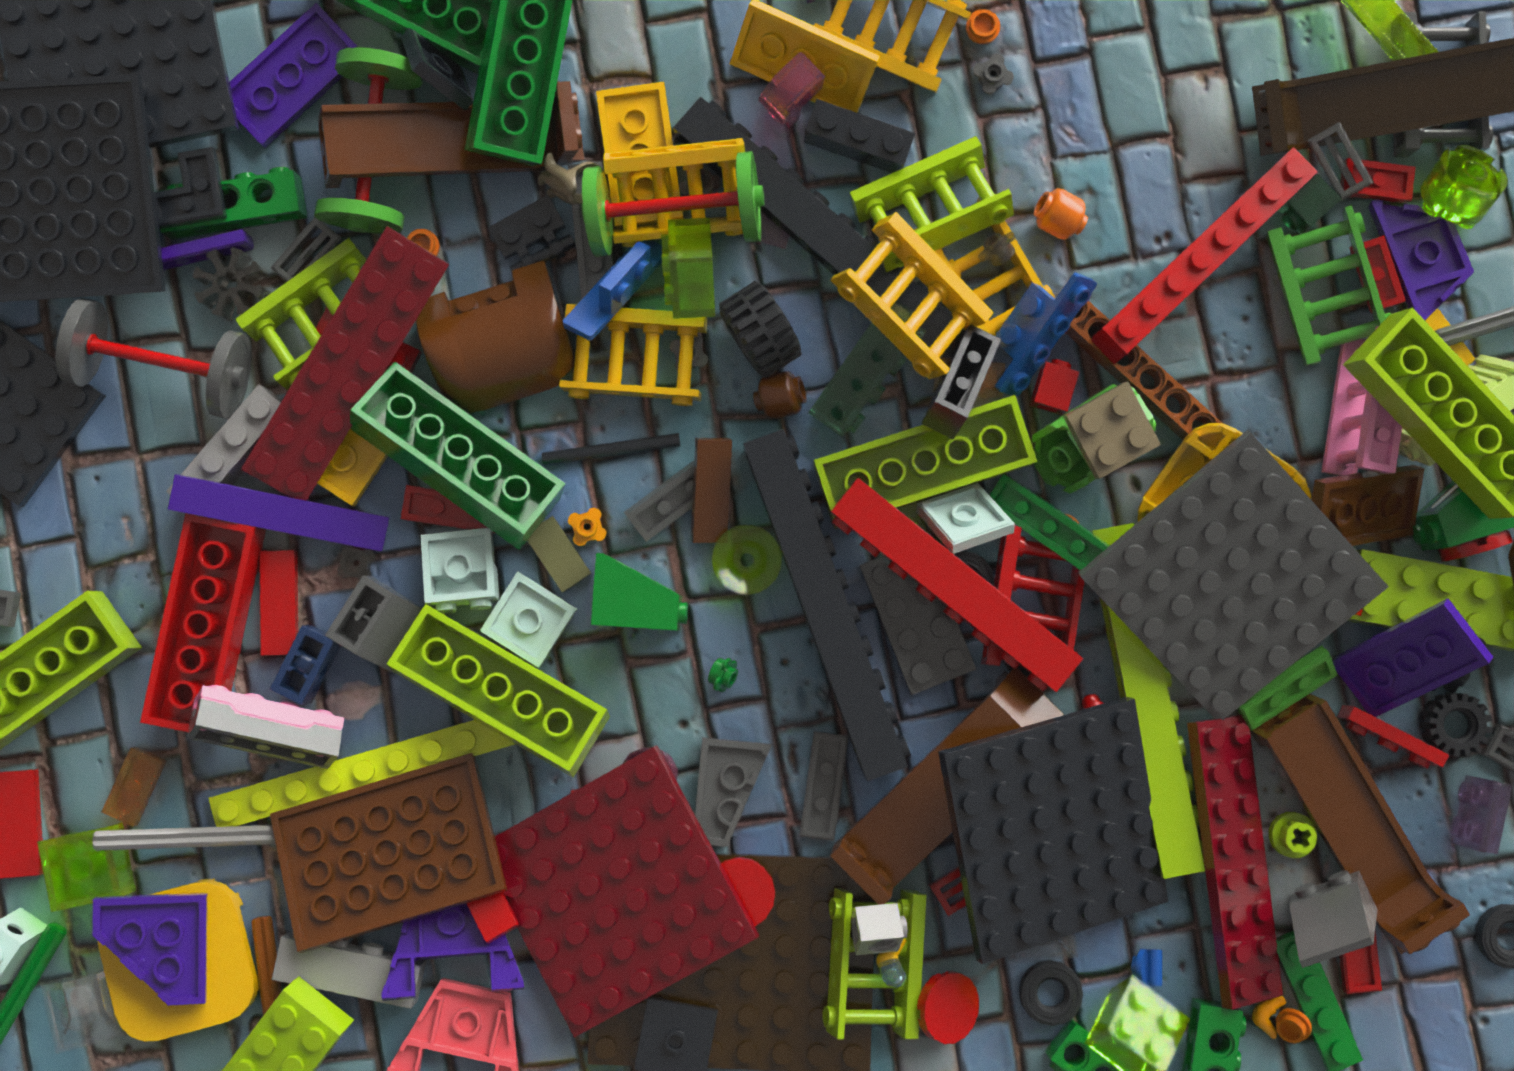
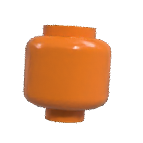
(1060, 214)

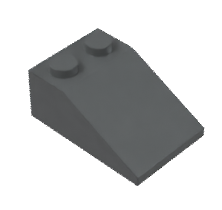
(1332, 917)

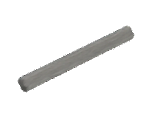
(183, 837)

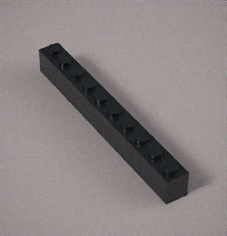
(805, 214)

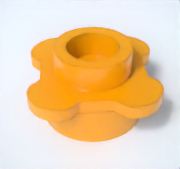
(595, 532)

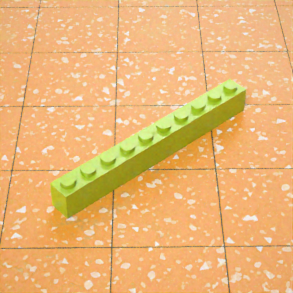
(1145, 679)

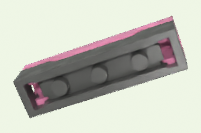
(265, 727)

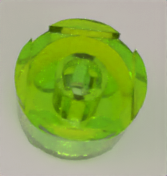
(1462, 186)

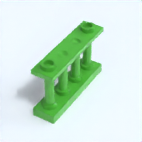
(1293, 279)

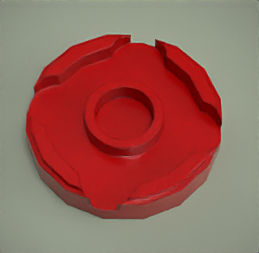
(1476, 546)
(752, 885)
(948, 1007)

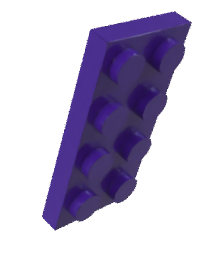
(289, 75)
(1411, 658)

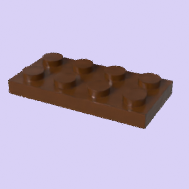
(1371, 503)

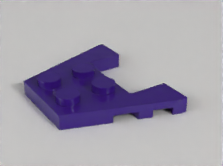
(445, 936)

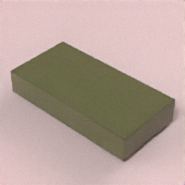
(558, 554)

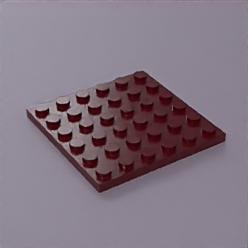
(619, 892)

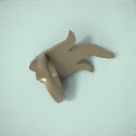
(562, 181)

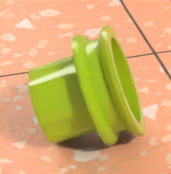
(1282, 834)

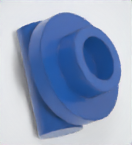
(1148, 966)

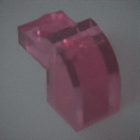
(791, 89)

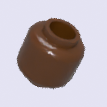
(780, 395)

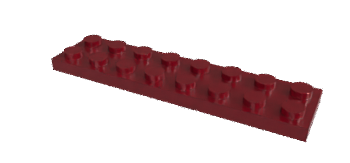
(345, 364)
(1235, 861)

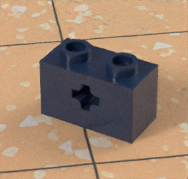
(305, 665)

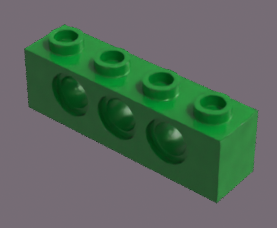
(284, 205)
(1205, 1020)

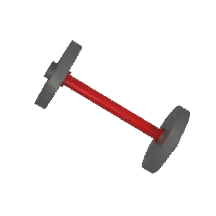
(84, 342)

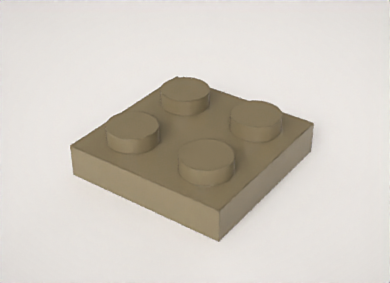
(1111, 430)

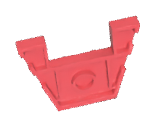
(463, 1023)

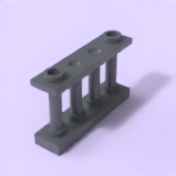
(1479, 131)

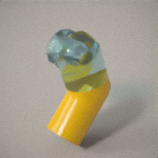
(891, 968)

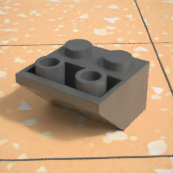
(373, 621)

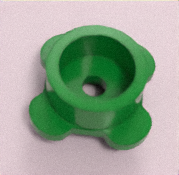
(723, 674)

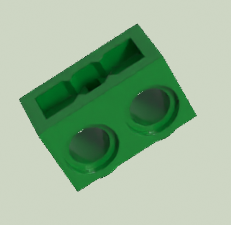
(1087, 1058)

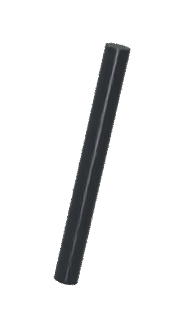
(611, 449)

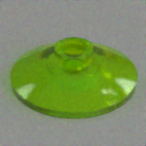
(746, 540)

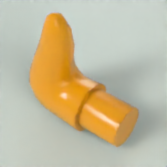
(1262, 1013)

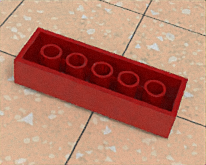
(202, 617)

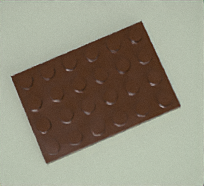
(387, 853)

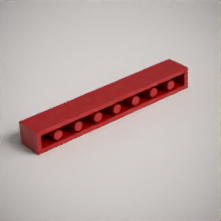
(1203, 256)
(955, 585)

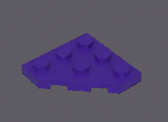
(158, 941)

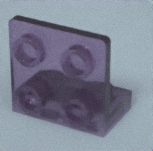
(1480, 814)

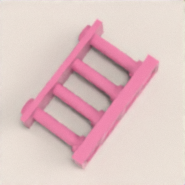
(1359, 427)

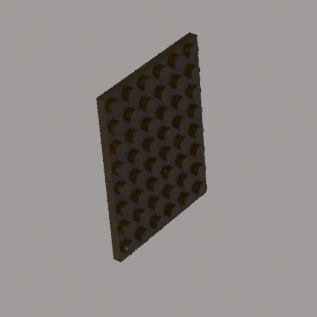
(771, 988)

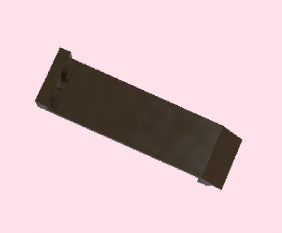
(1387, 97)

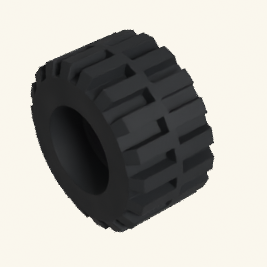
(760, 329)

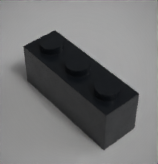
(858, 137)
(962, 382)

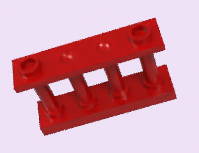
(1009, 580)

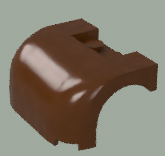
(497, 341)

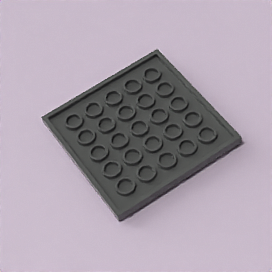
(1233, 577)

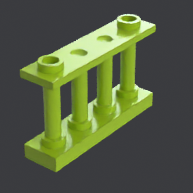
(929, 175)
(291, 299)
(904, 1013)

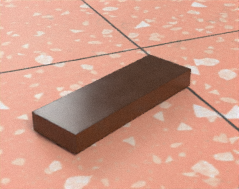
(711, 489)

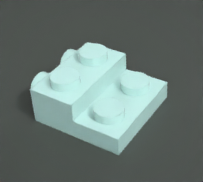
(459, 570)

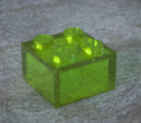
(688, 268)
(79, 873)
(1137, 1028)

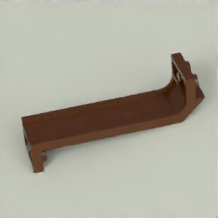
(428, 139)
(915, 811)
(1358, 823)

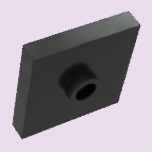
(437, 68)
(675, 1036)

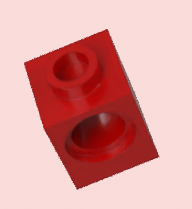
(1054, 387)

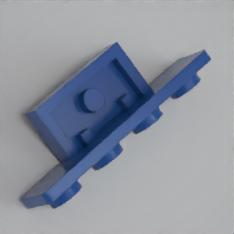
(614, 289)
(1036, 327)

